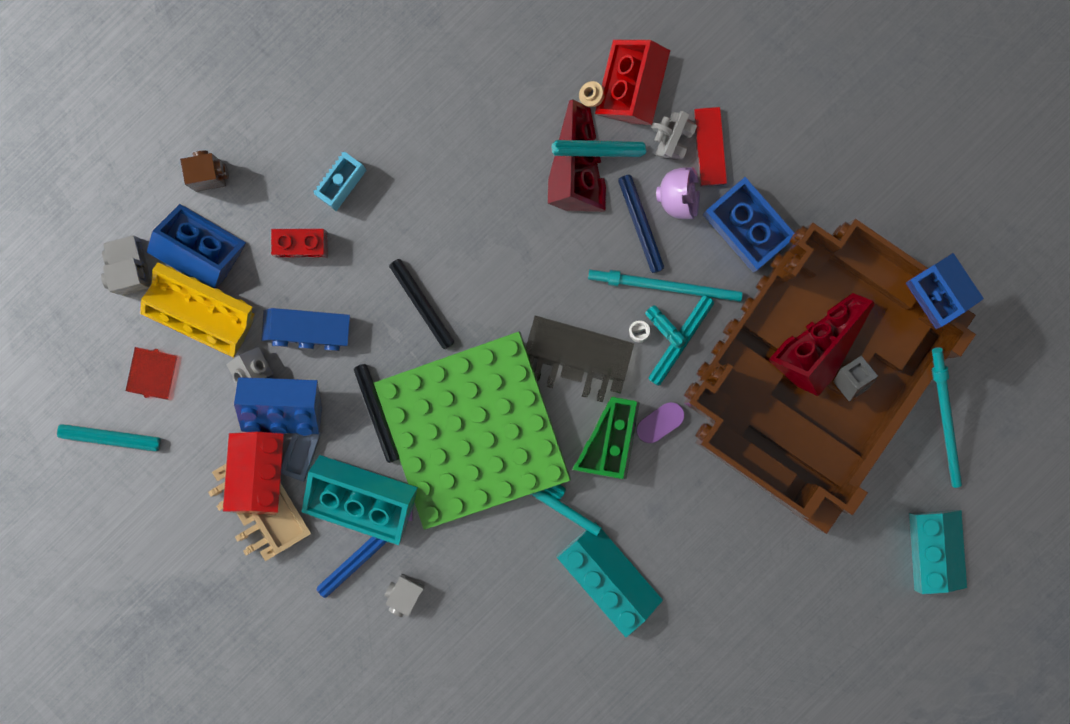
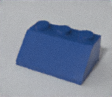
(195, 246)

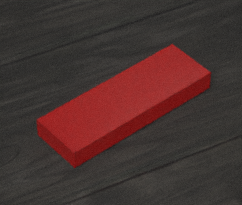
(710, 146)

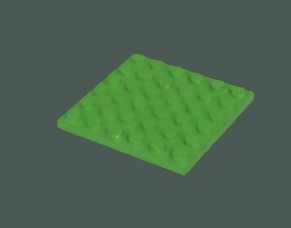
(472, 430)

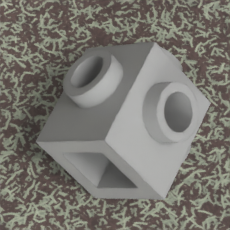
(249, 365)

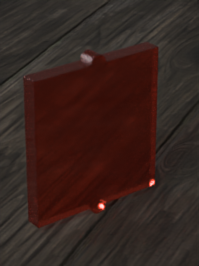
(151, 373)

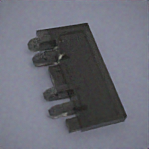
(578, 353)

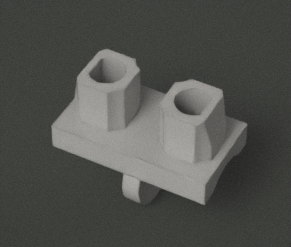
(669, 133)

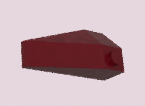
(819, 351)

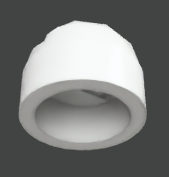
(637, 327)

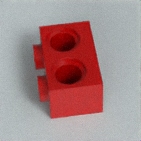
(299, 243)

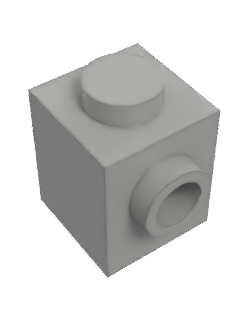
(403, 595)

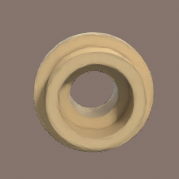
(597, 96)

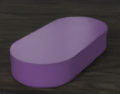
(660, 422)

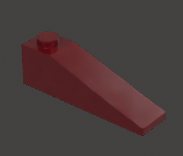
(576, 180)

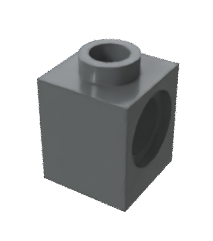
(855, 378)

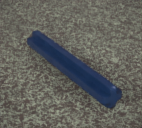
(641, 223)

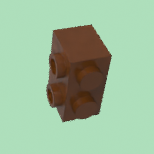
(204, 171)

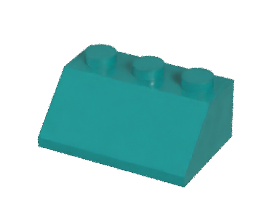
(938, 551)

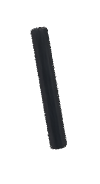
(421, 303)
(376, 412)

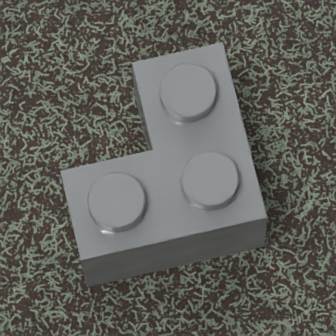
(125, 266)

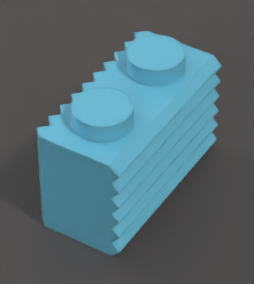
(340, 181)

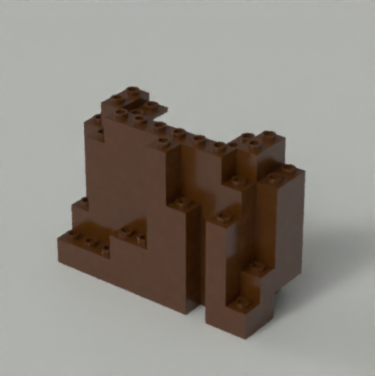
(809, 446)

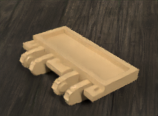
(278, 530)

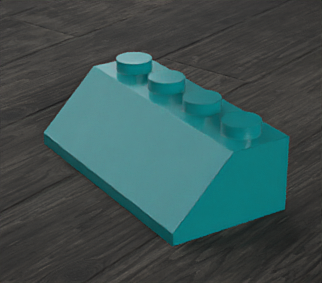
(358, 499)
(610, 580)

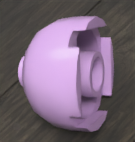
(679, 193)

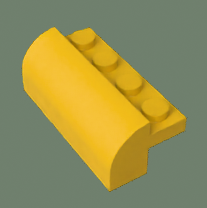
(197, 310)

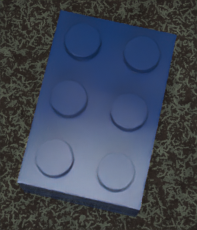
(749, 224)
(278, 405)

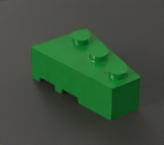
(611, 441)

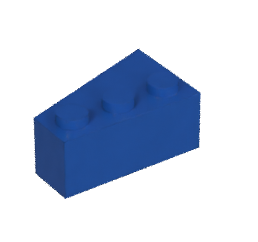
(305, 328)

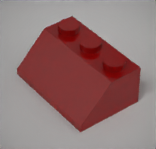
(633, 81)
(253, 473)

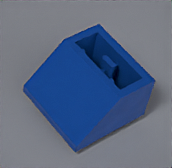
(944, 291)

